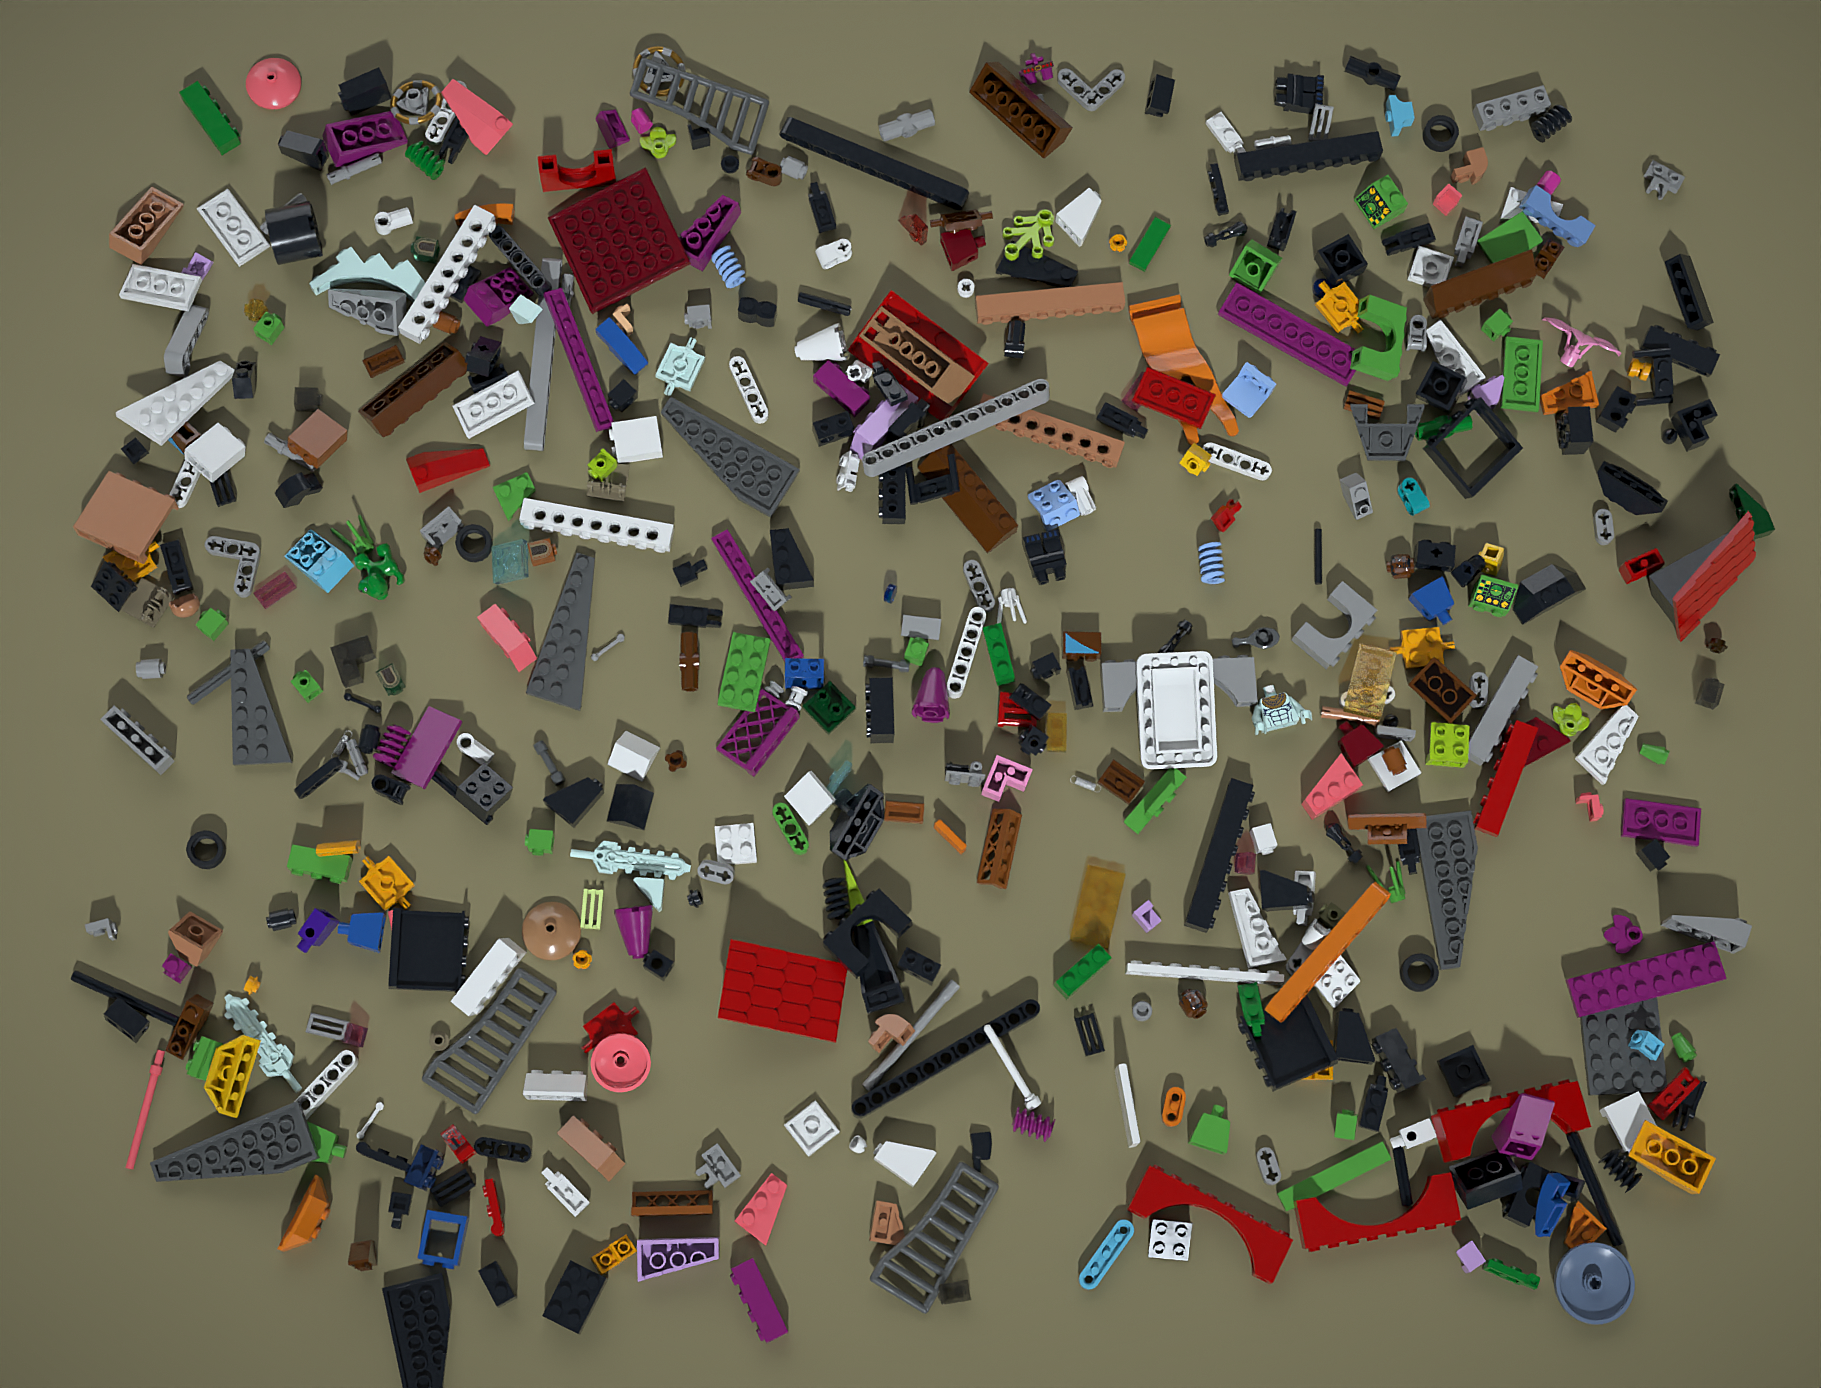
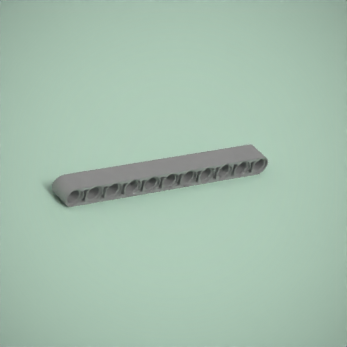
(542, 363)
(956, 427)

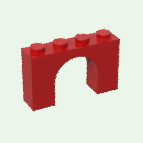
(557, 178)

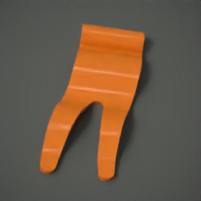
(1171, 350)

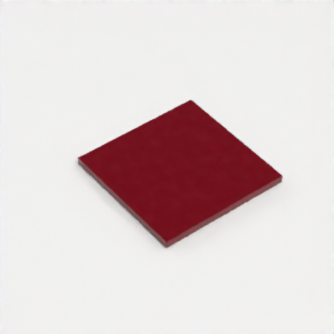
(619, 240)

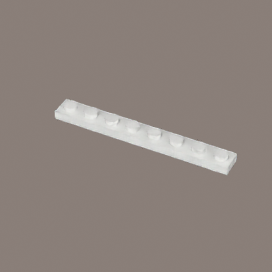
(1196, 972)

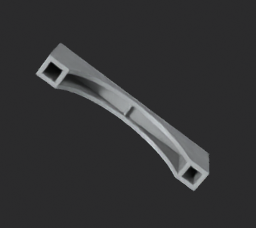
(1231, 675)

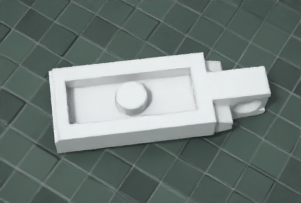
(1225, 133)
(1307, 878)
(565, 1192)

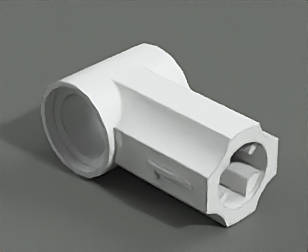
(394, 220)
(859, 372)
(1079, 489)
(475, 750)

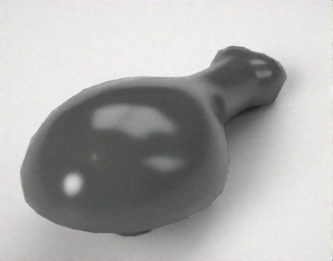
(1260, 638)

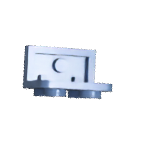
(1249, 390)
(1054, 504)

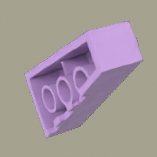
(875, 428)
(673, 1254)

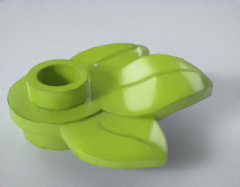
(658, 142)
(1570, 716)

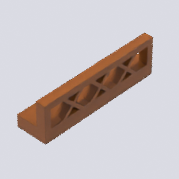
(1003, 848)
(672, 1210)

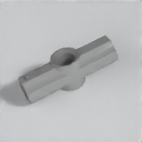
(906, 125)

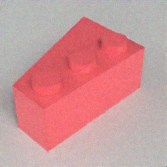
(507, 636)
(1334, 787)

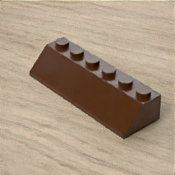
(1020, 109)
(1480, 285)
(414, 389)
(974, 502)

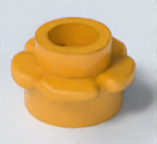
(1118, 238)
(582, 964)
(252, 985)

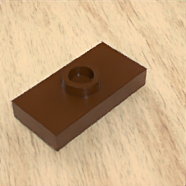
(383, 361)

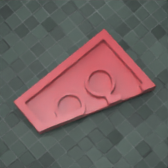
(762, 1209)

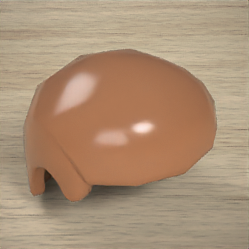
(185, 605)

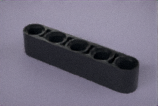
(525, 266)

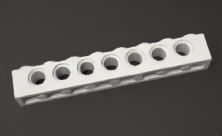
(476, 218)
(532, 508)

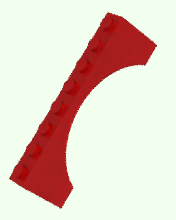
(1458, 1127)
(1433, 1207)
(1265, 1246)

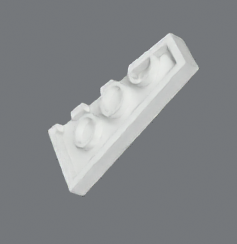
(1453, 356)

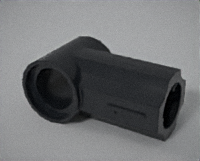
(1015, 345)

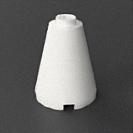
(823, 345)

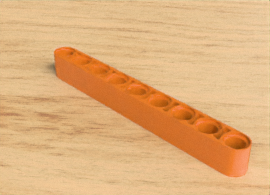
(1327, 952)

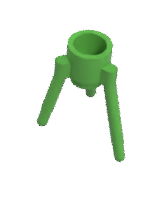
(363, 544)
(1397, 891)

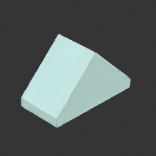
(524, 310)
(652, 889)

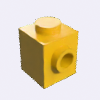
(1196, 460)
(1493, 558)

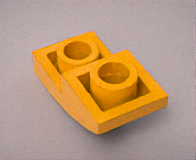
(613, 1254)

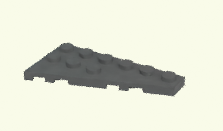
(254, 723)

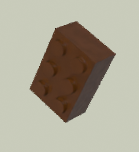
(1442, 690)

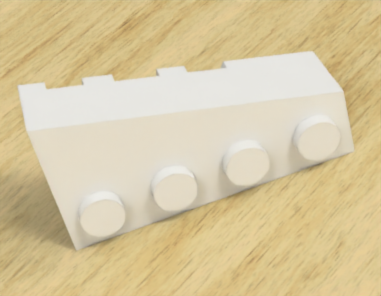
(488, 976)

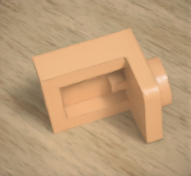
(620, 320)

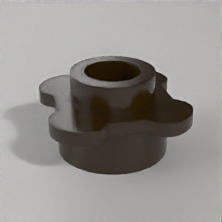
(1717, 645)

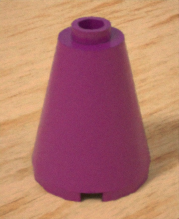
(932, 697)
(635, 928)

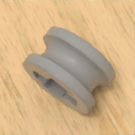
(774, 689)

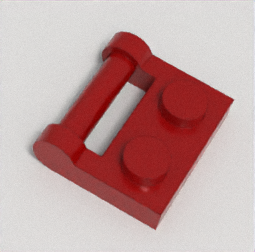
(1008, 706)

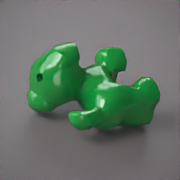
(374, 583)

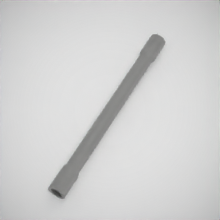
(945, 995)

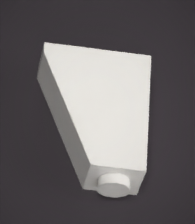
(1079, 215)
(904, 1160)

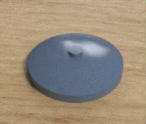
(1594, 1283)

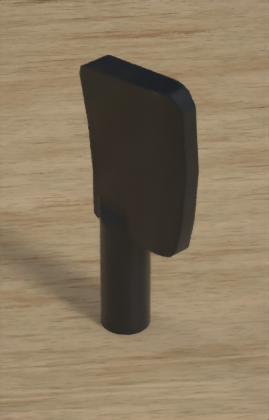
(843, 800)
(981, 1148)

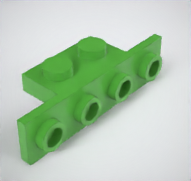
(1152, 803)

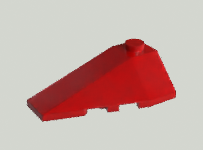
(440, 467)

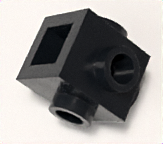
(1030, 734)

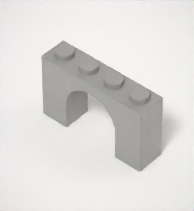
(1326, 649)

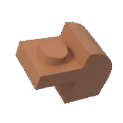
(1474, 169)
(890, 1027)

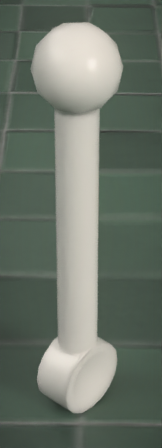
(379, 1106)

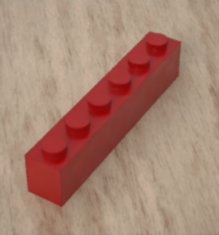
(1506, 778)

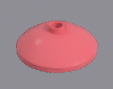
(275, 92)
(620, 1075)

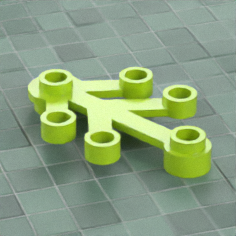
(1028, 233)

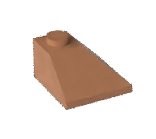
(194, 938)

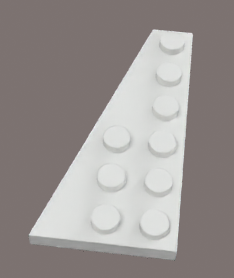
(171, 407)

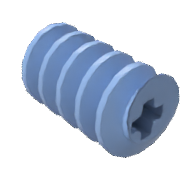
(727, 267)
(1209, 563)

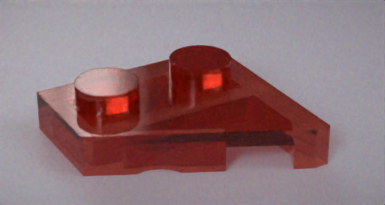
(916, 227)

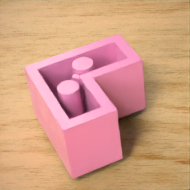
(1005, 773)

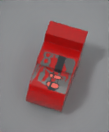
(458, 1143)

